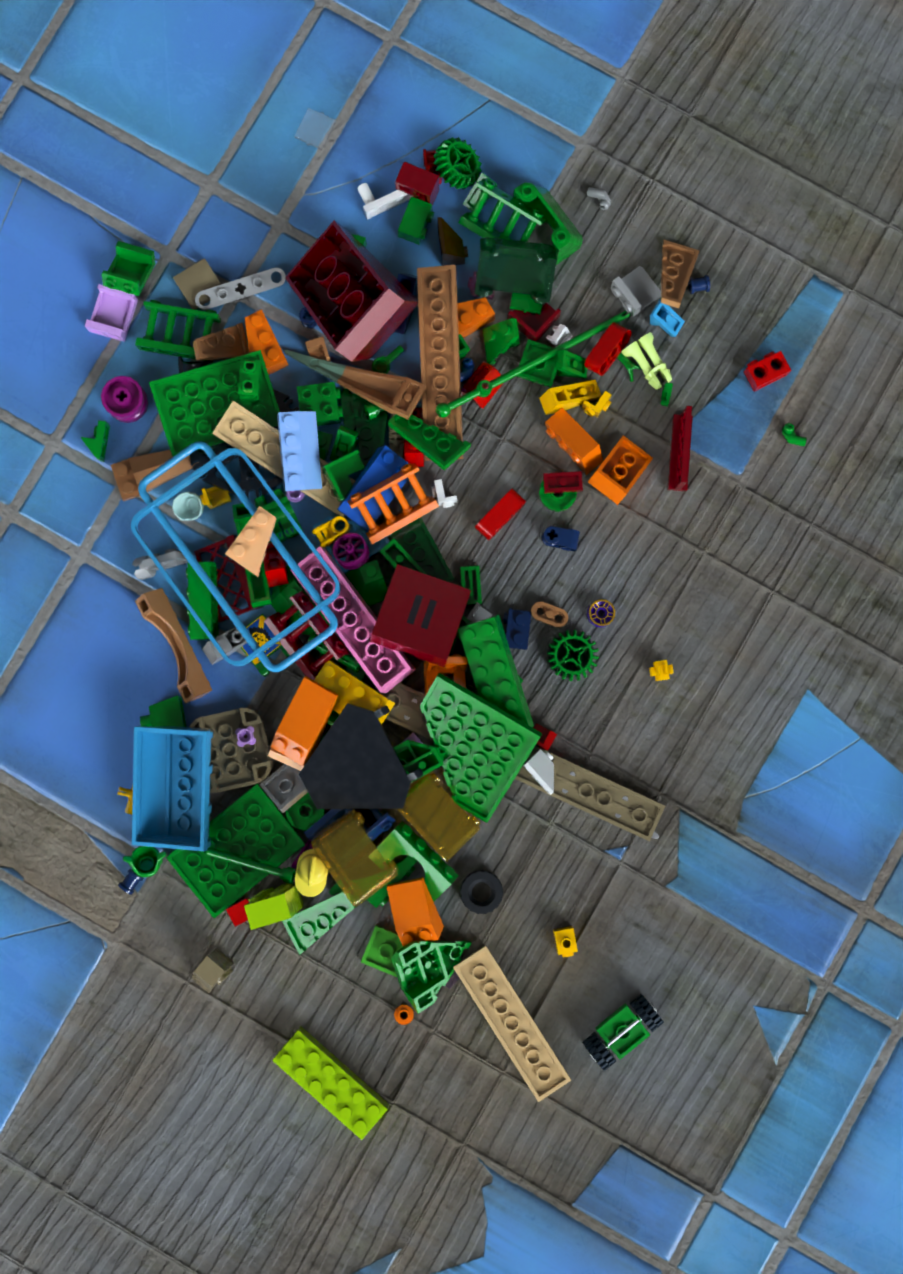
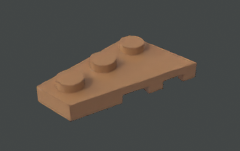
(222, 344)

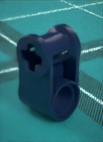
(564, 538)

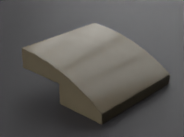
(196, 279)

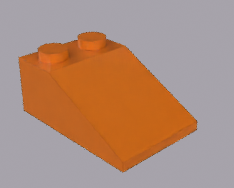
(620, 470)
(414, 911)

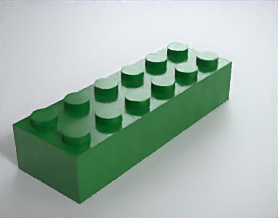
(494, 667)

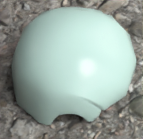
(188, 506)

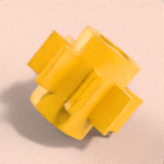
(661, 670)

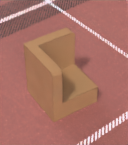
(318, 349)

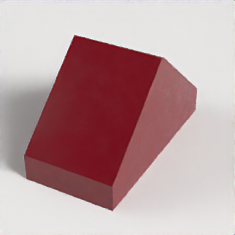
(350, 294)

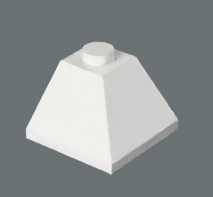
(542, 769)

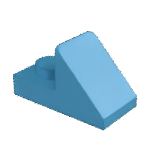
(666, 318)

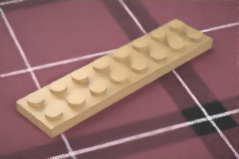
(261, 444)
(512, 1023)

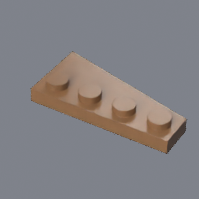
(676, 271)

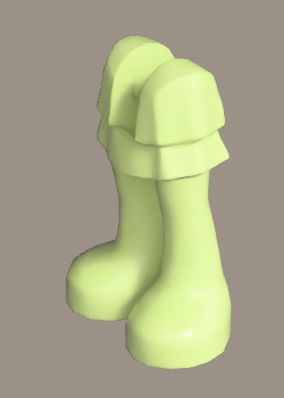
(650, 373)

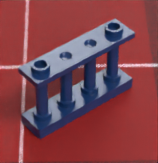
(382, 824)

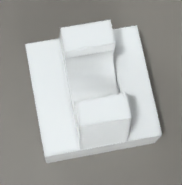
(560, 335)

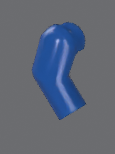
(467, 369)

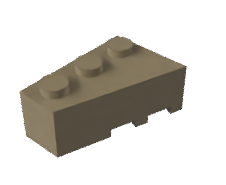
(212, 970)

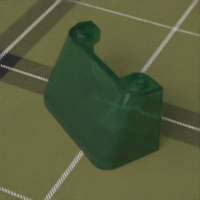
(515, 268)

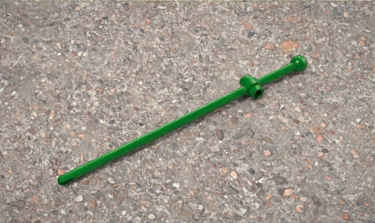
(485, 387)

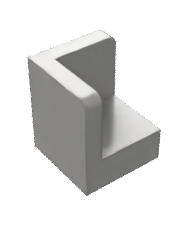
(478, 613)

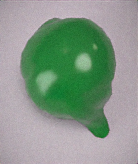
(145, 860)

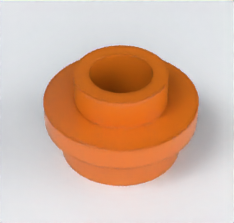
(404, 1008)

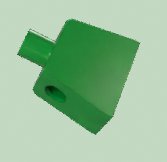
(165, 713)

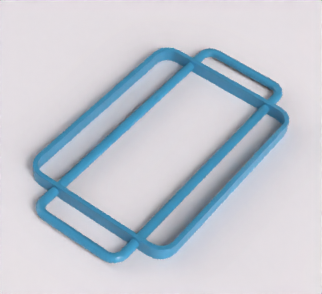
(152, 506)

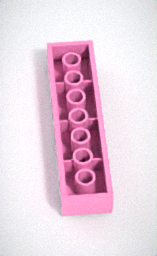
(355, 623)

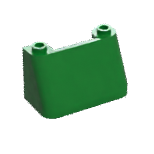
(565, 235)

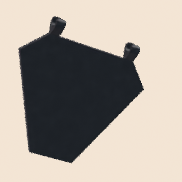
(357, 765)

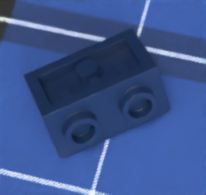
(517, 628)

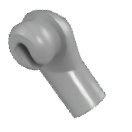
(601, 194)

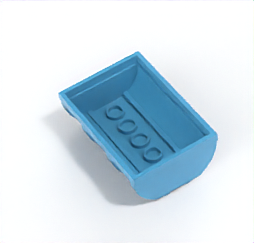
(171, 787)

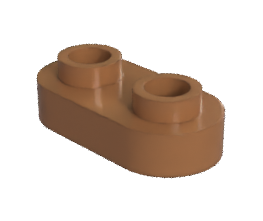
(549, 614)

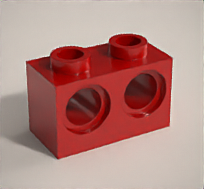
(769, 374)
(274, 567)

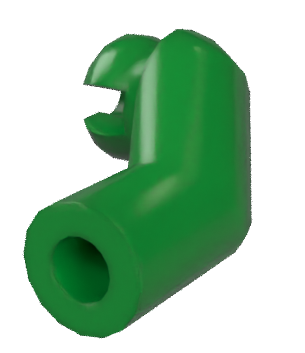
(791, 437)

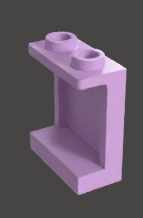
(112, 313)

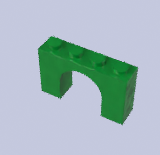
(405, 842)

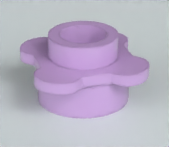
(240, 736)

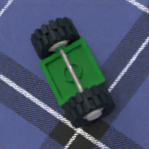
(622, 1032)

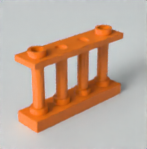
(408, 513)

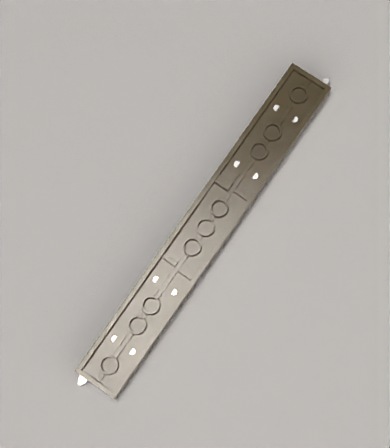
(571, 782)

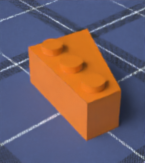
(474, 315)
(262, 338)
(574, 441)

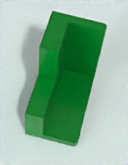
(338, 472)

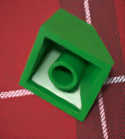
(369, 582)

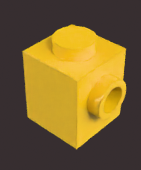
(565, 941)

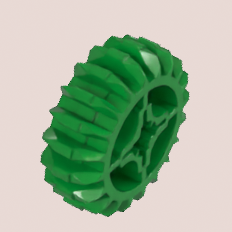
(453, 152)
(577, 663)

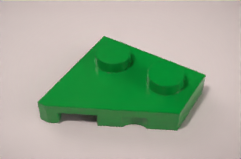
(499, 338)

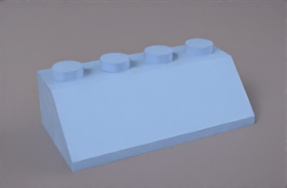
(299, 450)

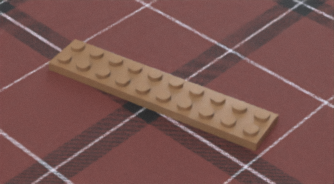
(439, 346)

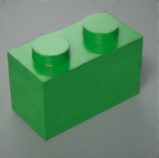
(415, 221)

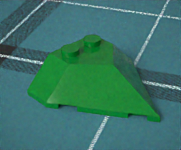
(426, 967)

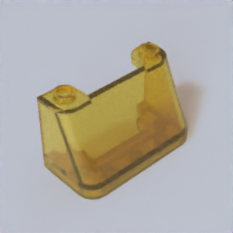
(438, 817)
(353, 858)

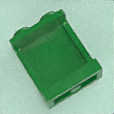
(129, 269)

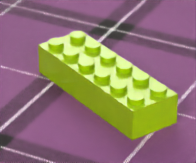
(273, 905)
(331, 1083)

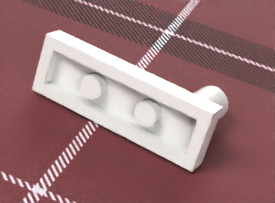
(374, 207)

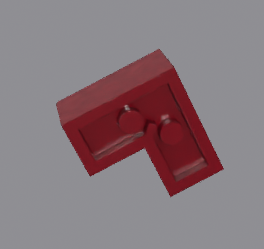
(418, 183)
(535, 326)

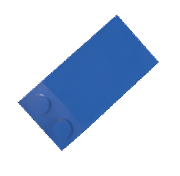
(380, 467)

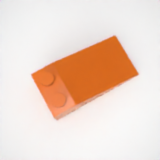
(304, 721)

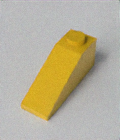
(569, 396)

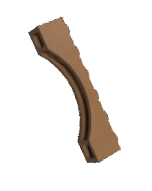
(158, 611)

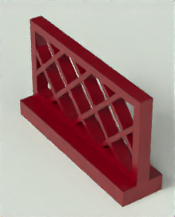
(680, 450)
(239, 570)

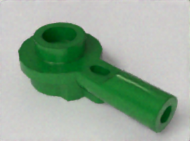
(382, 364)

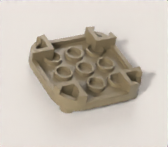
(233, 764)

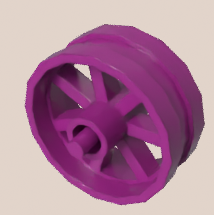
(345, 542)

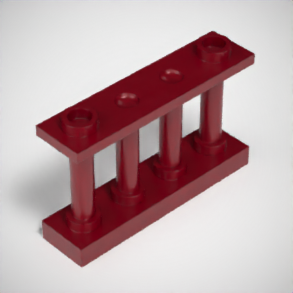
(292, 643)

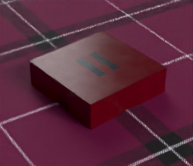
(420, 615)

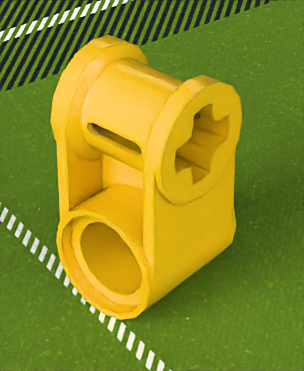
(330, 532)

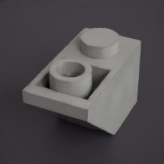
(229, 641)

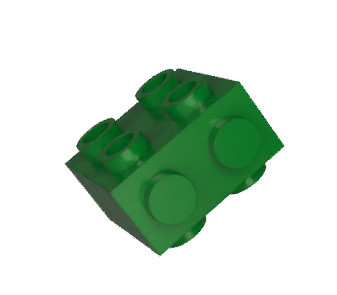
(323, 400)

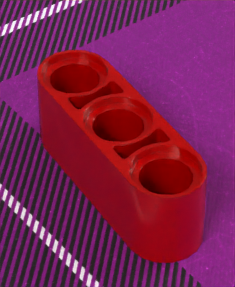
(607, 348)
(500, 514)

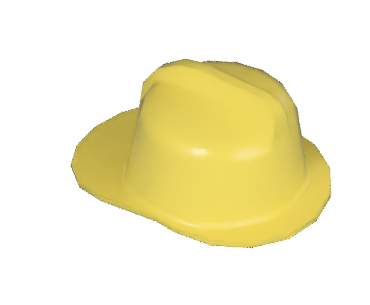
(310, 874)

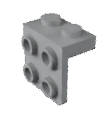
(635, 290)

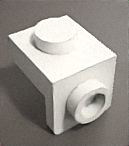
(438, 492)

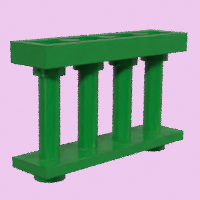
(487, 229)
(166, 345)

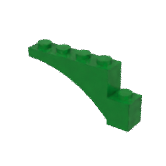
(258, 586)
(380, 897)

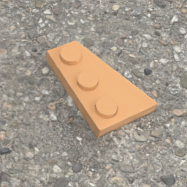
(252, 541)

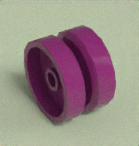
(124, 399)

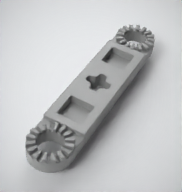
(226, 292)

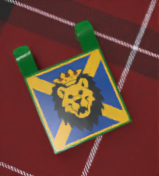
(262, 634)

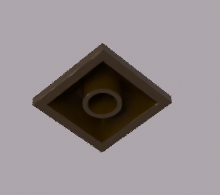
(450, 245)

